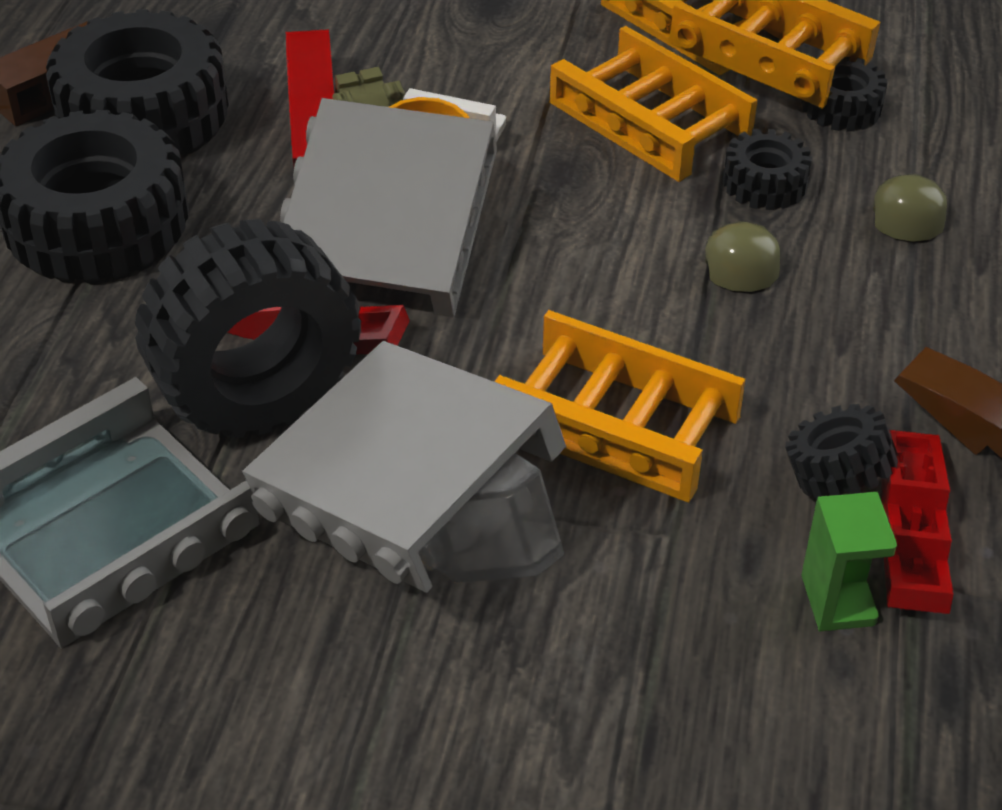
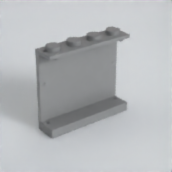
(393, 195)
(396, 457)

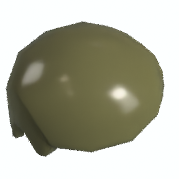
(910, 208)
(743, 257)

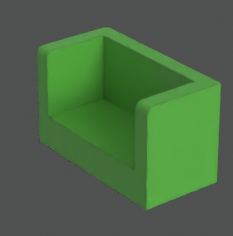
(838, 558)

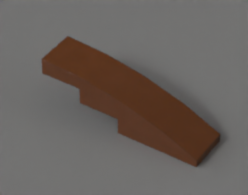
(957, 397)

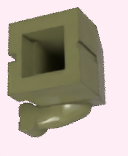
(367, 88)

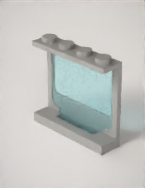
(107, 513)

